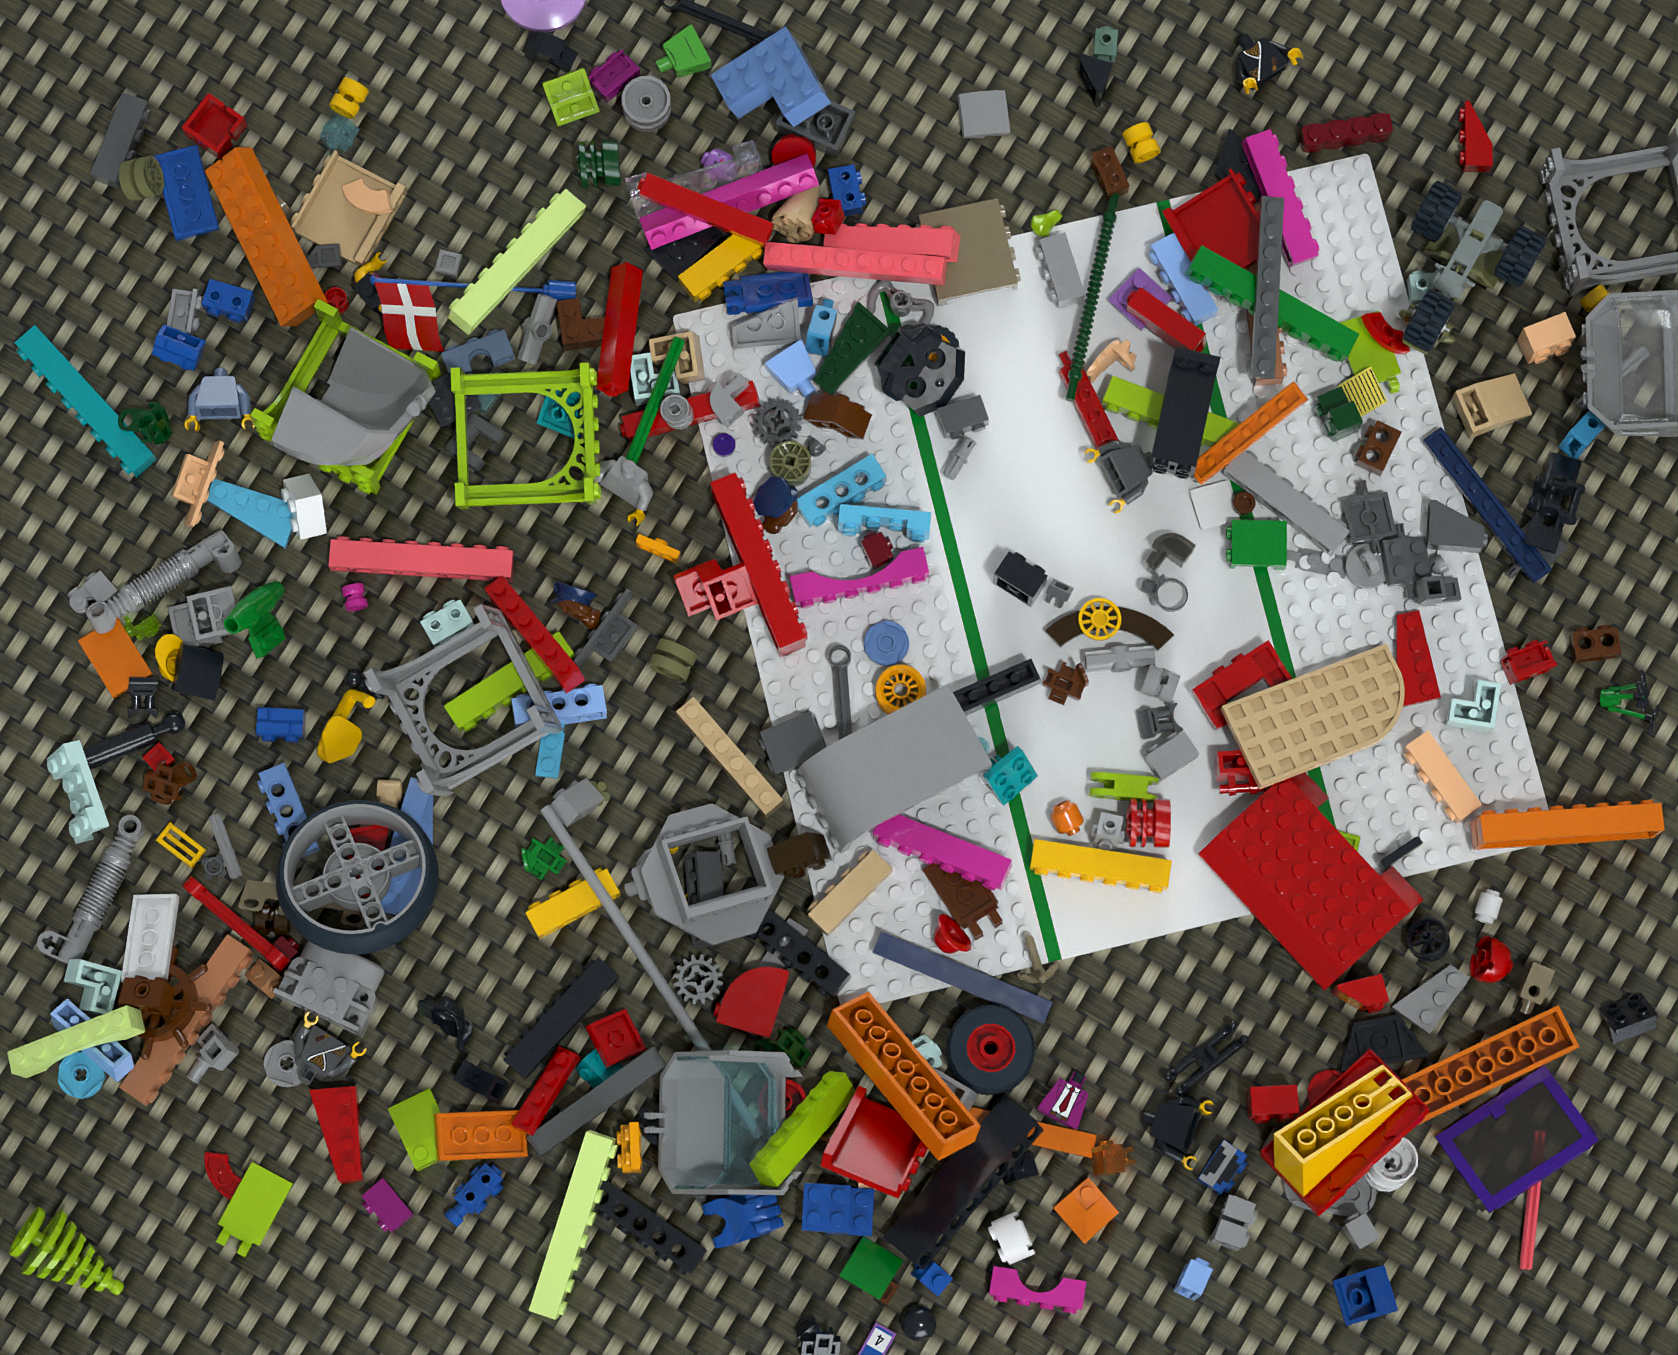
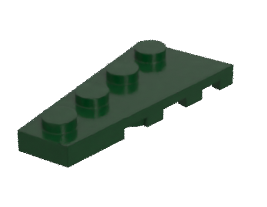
(854, 345)

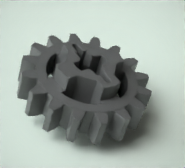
(769, 420)

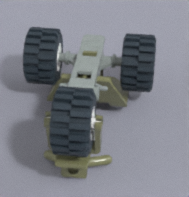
(1470, 252)

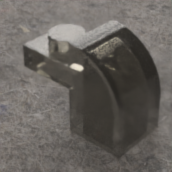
(1169, 546)

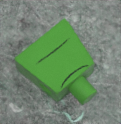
(684, 54)

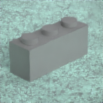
(1060, 270)

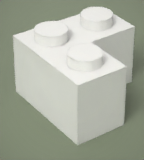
(306, 506)

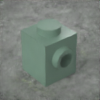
(1105, 44)

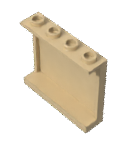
(332, 219)

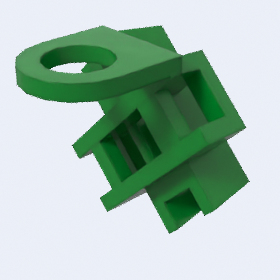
(544, 861)

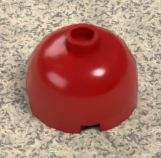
(1491, 962)

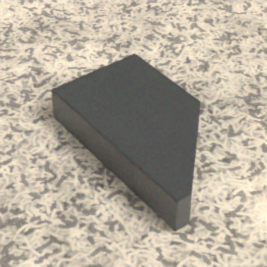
(325, 256)

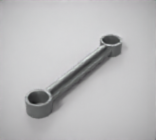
(842, 692)

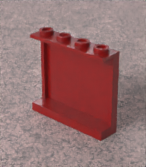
(1220, 220)
(874, 1146)

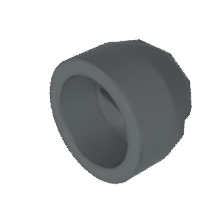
(815, 447)

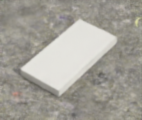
(150, 936)

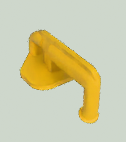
(341, 736)

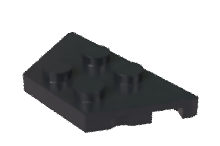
(1234, 158)
(1386, 1038)

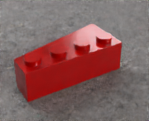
(341, 1126)

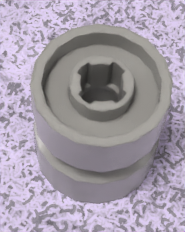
(677, 412)
(1153, 681)

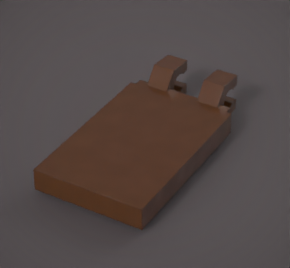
(964, 899)

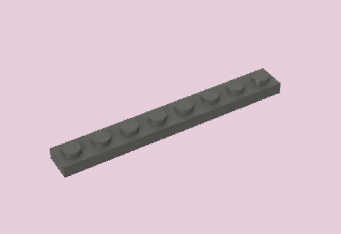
(1267, 287)

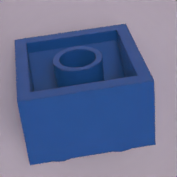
(1365, 1295)

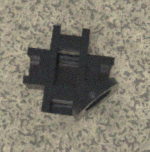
(811, 1336)

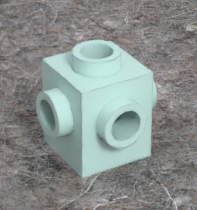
(928, 1050)

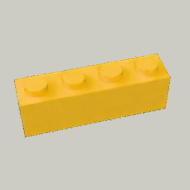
(718, 266)
(568, 905)

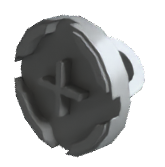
(1364, 568)

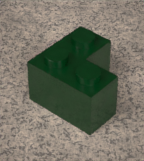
(1338, 414)

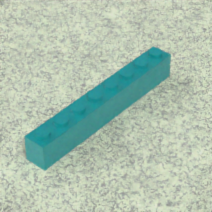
(84, 400)

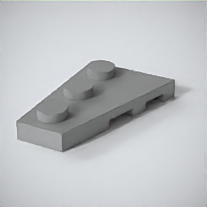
(770, 327)
(1432, 999)

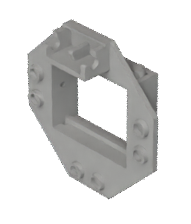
(720, 917)

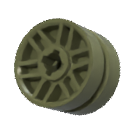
(141, 178)
(793, 453)
(672, 660)

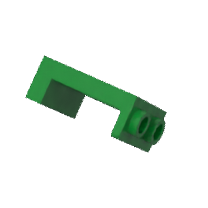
(1257, 543)

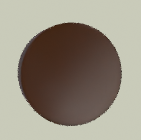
(1243, 503)

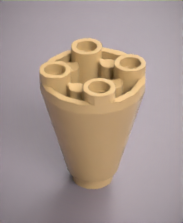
(795, 215)

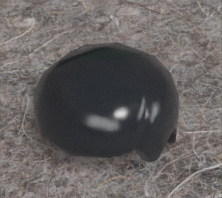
(918, 1322)

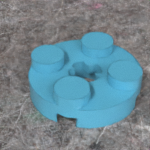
(67, 1076)

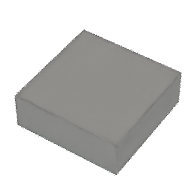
(448, 263)

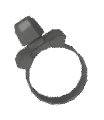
(1149, 586)

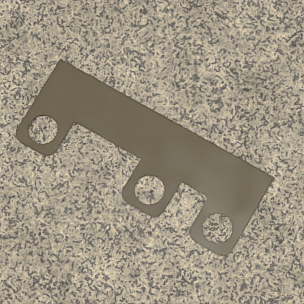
(262, 890)

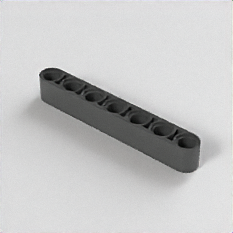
(597, 1101)

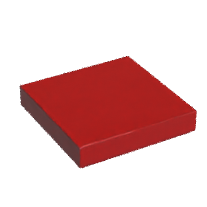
(615, 1038)

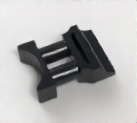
(143, 686)

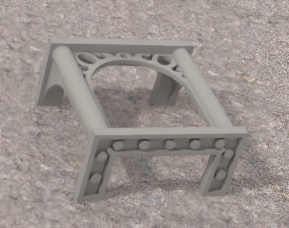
(1562, 172)
(394, 683)

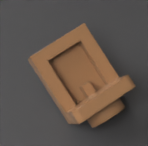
(264, 978)

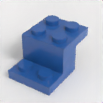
(837, 1209)

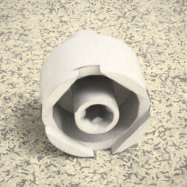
(1012, 1238)

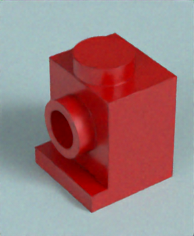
(828, 216)

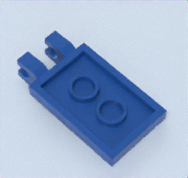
(765, 291)

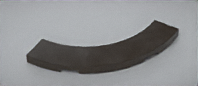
(1131, 621)

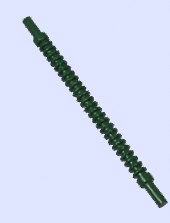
(1075, 373)

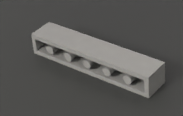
(1287, 502)

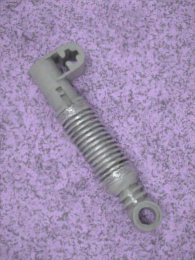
(161, 580)
(89, 916)

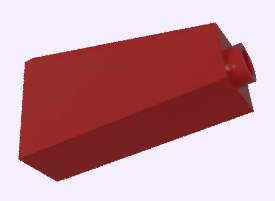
(1165, 321)

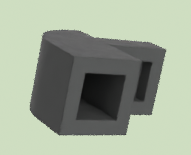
(1437, 590)

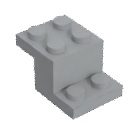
(203, 617)

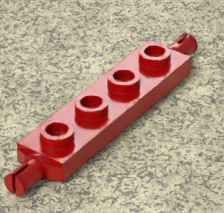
(1089, 406)

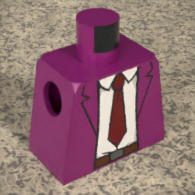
(1066, 1101)

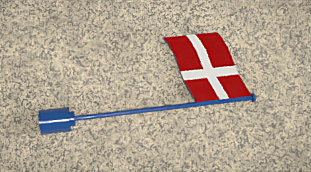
(411, 313)

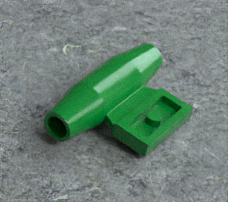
(255, 614)

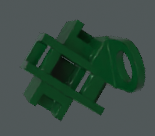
(144, 419)
(794, 1050)

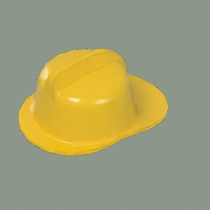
(166, 654)

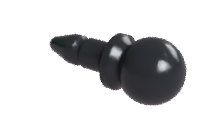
(355, 680)

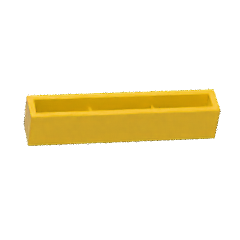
(1100, 865)

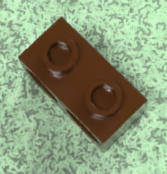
(1109, 172)
(1381, 449)
(1596, 650)

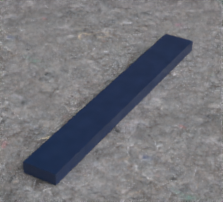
(1486, 505)
(962, 977)

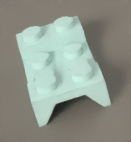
(71, 765)

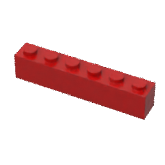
(534, 634)

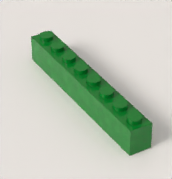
(1294, 316)

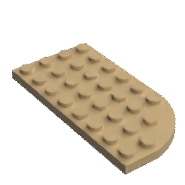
(1317, 716)

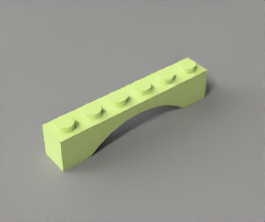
(106, 1028)

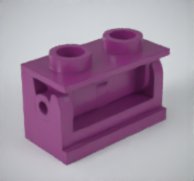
(613, 75)
(387, 1206)

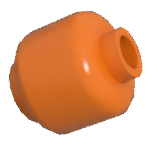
(1066, 818)

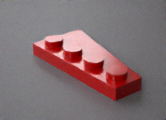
(1415, 660)

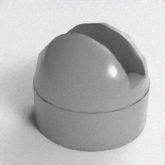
(1438, 565)

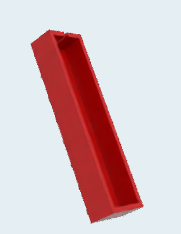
(756, 554)

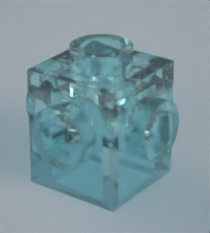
(339, 133)

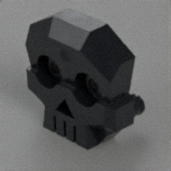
(935, 378)

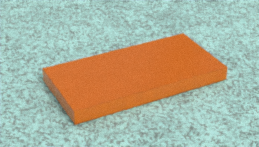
(478, 1136)

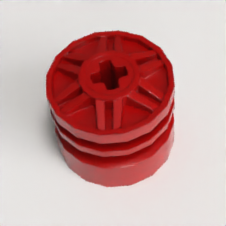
(1149, 823)

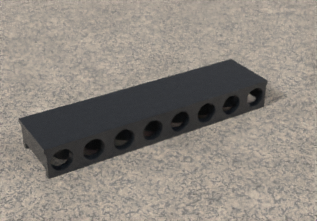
(962, 1181)

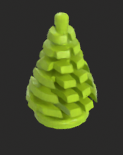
(57, 1250)

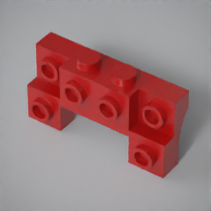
(1236, 678)

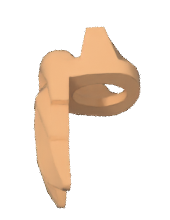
(1113, 352)

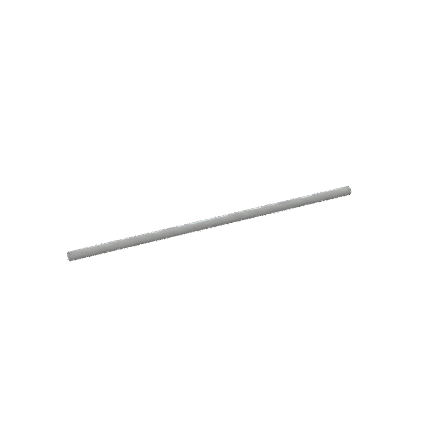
(625, 929)

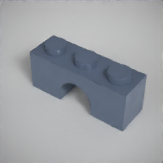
(493, 345)

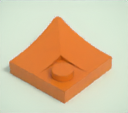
(1086, 1210)

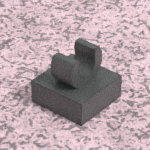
(1060, 591)

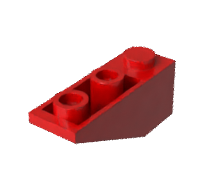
(1477, 147)

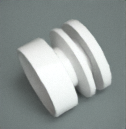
(1402, 1162)

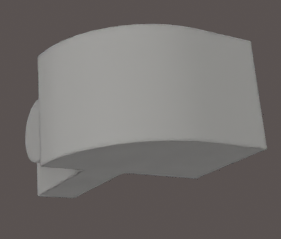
(723, 399)
(217, 1048)

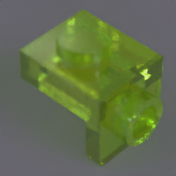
(146, 628)

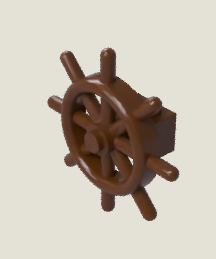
(156, 1000)

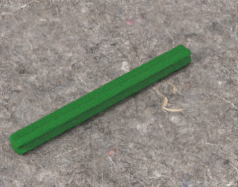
(655, 399)

